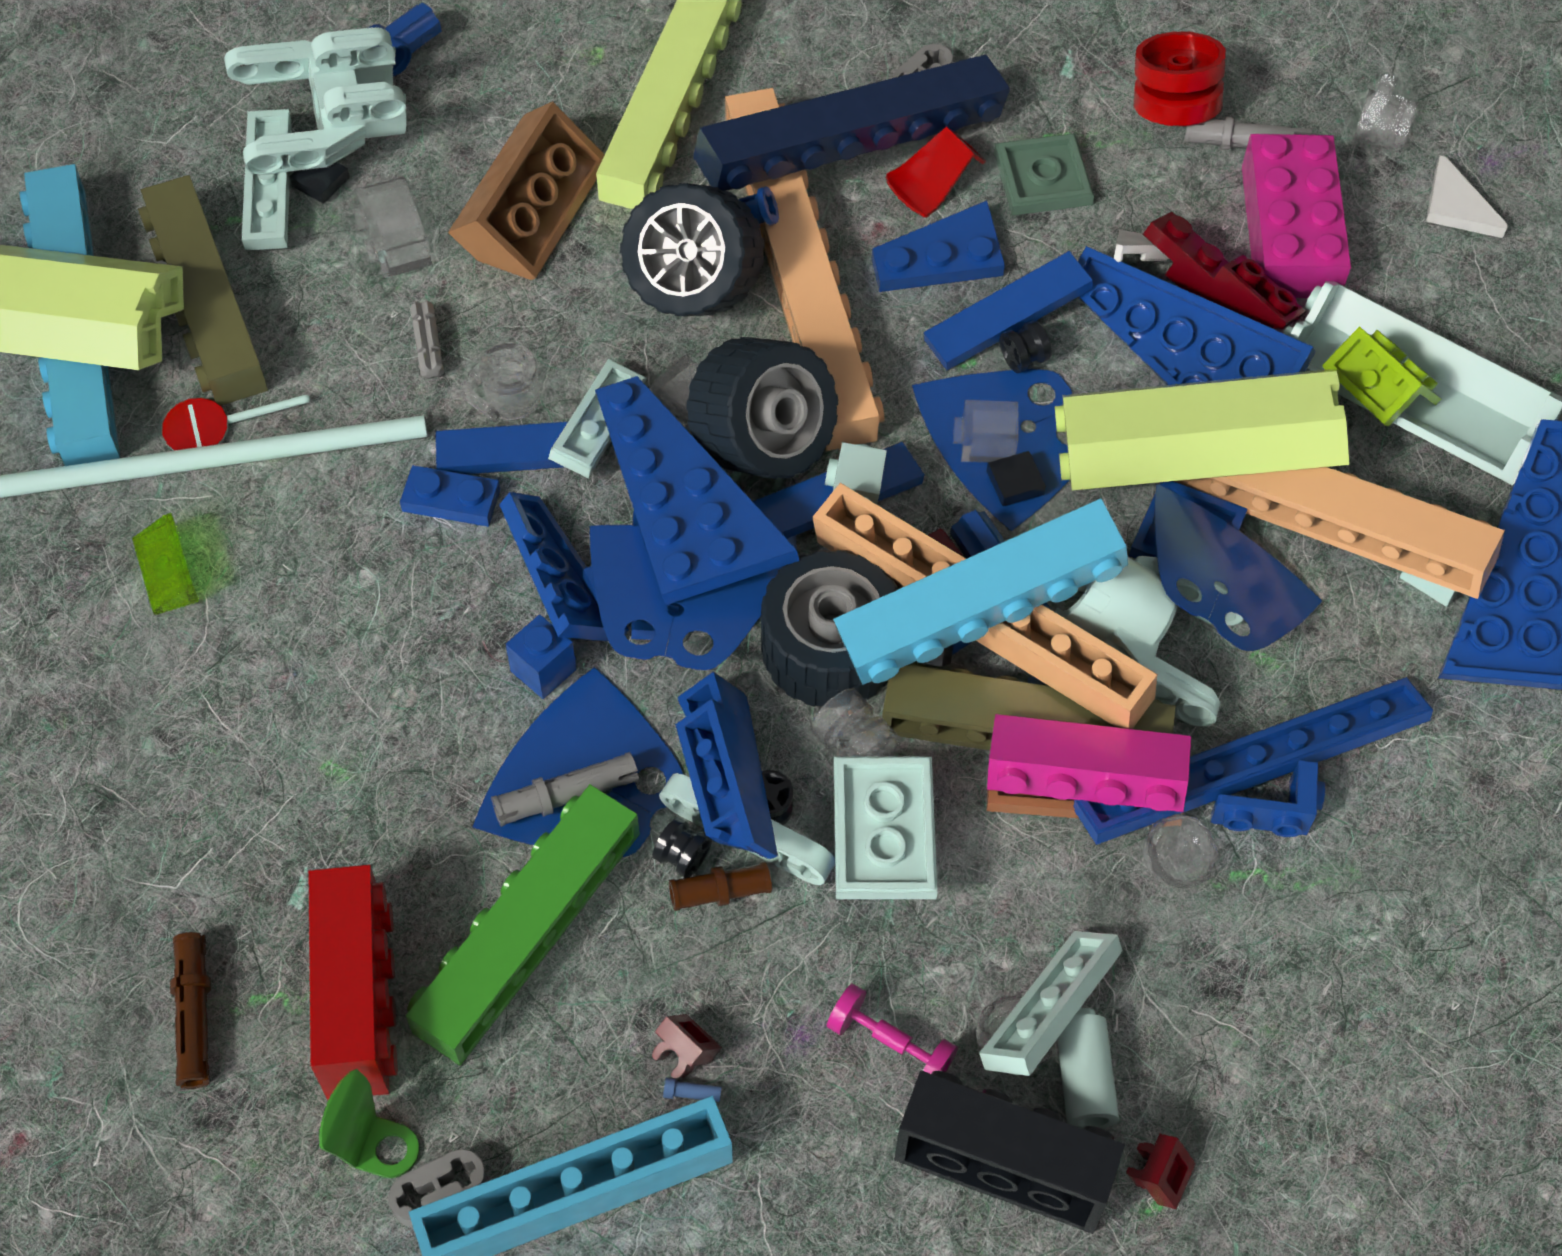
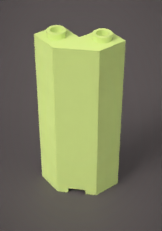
(85, 306)
(1203, 430)

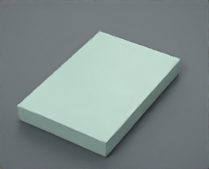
(884, 828)

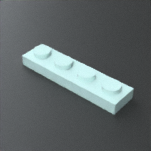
(266, 194)
(1050, 1003)

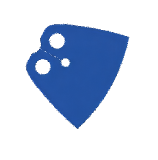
(945, 398)
(1208, 550)
(630, 592)
(575, 731)

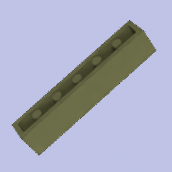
(210, 306)
(962, 706)

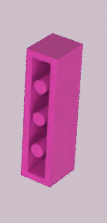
(1089, 763)

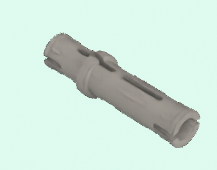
(1234, 133)
(557, 791)

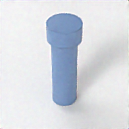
(690, 1090)

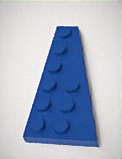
(1182, 333)
(687, 507)
(1517, 621)

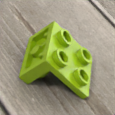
(1377, 378)

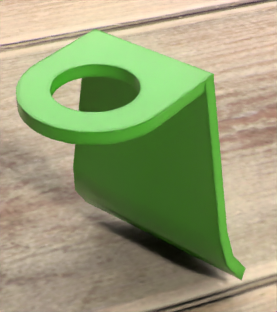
(354, 1130)

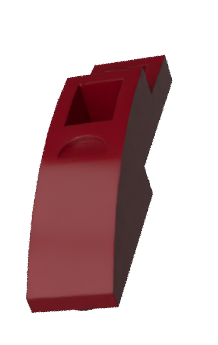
(1232, 284)

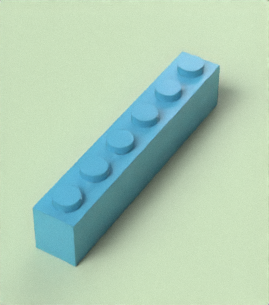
(983, 592)
(576, 1184)

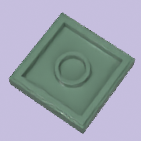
(1043, 174)

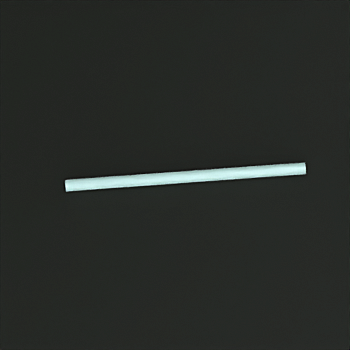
(212, 456)

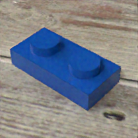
(450, 495)

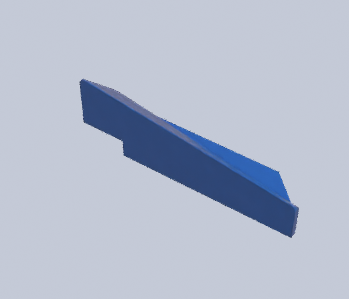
(725, 766)

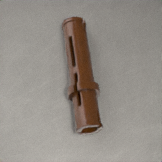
(191, 1021)

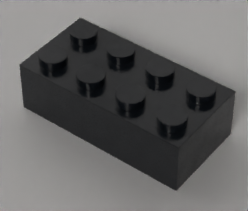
(1008, 1150)

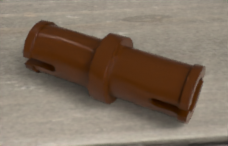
(720, 886)

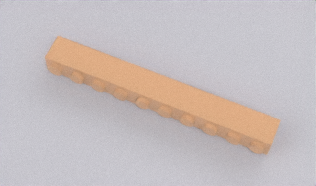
(809, 290)

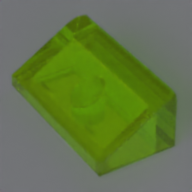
(164, 566)

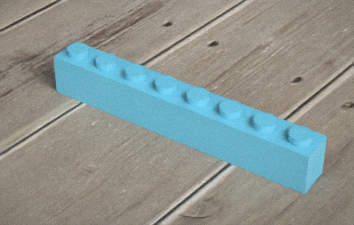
(78, 392)

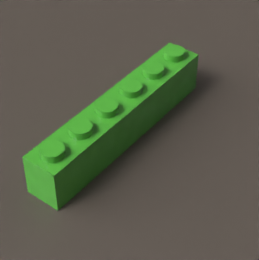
(522, 924)

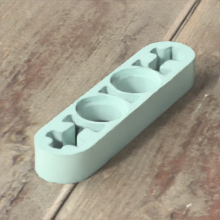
(795, 852)

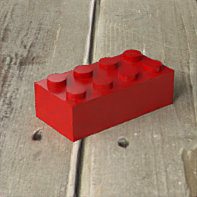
(350, 978)

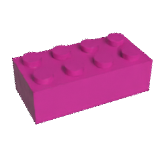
(1295, 210)

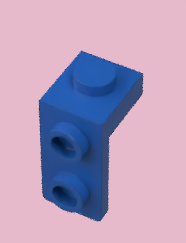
(1281, 818)

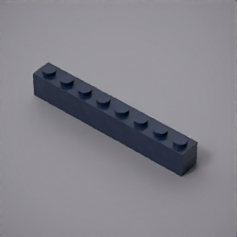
(849, 123)

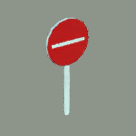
(204, 422)

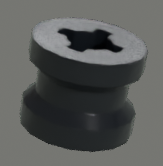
(1025, 346)
(779, 795)
(682, 847)

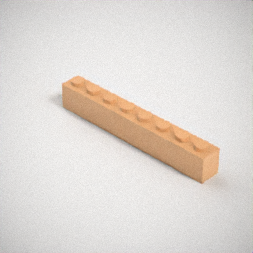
(1368, 522)
(1039, 644)

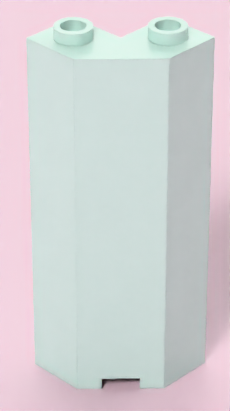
(1483, 407)

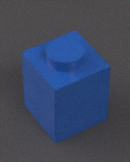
(540, 656)

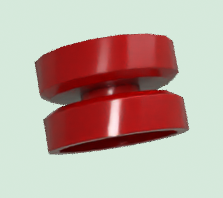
(1179, 78)

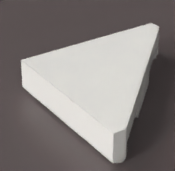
(1459, 204)
(1137, 243)

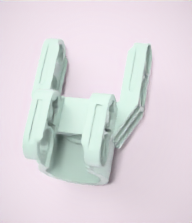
(349, 96)
(1133, 618)

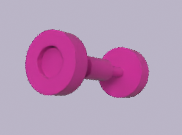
(848, 1010)

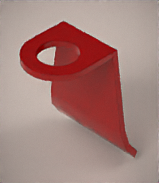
(932, 172)

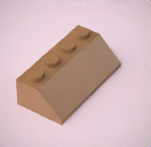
(529, 193)

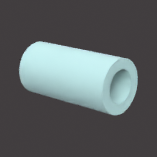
(1087, 1071)

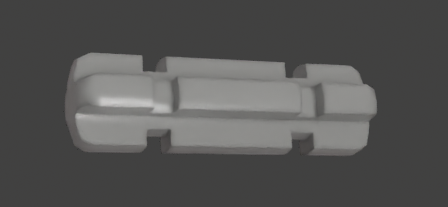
(427, 339)

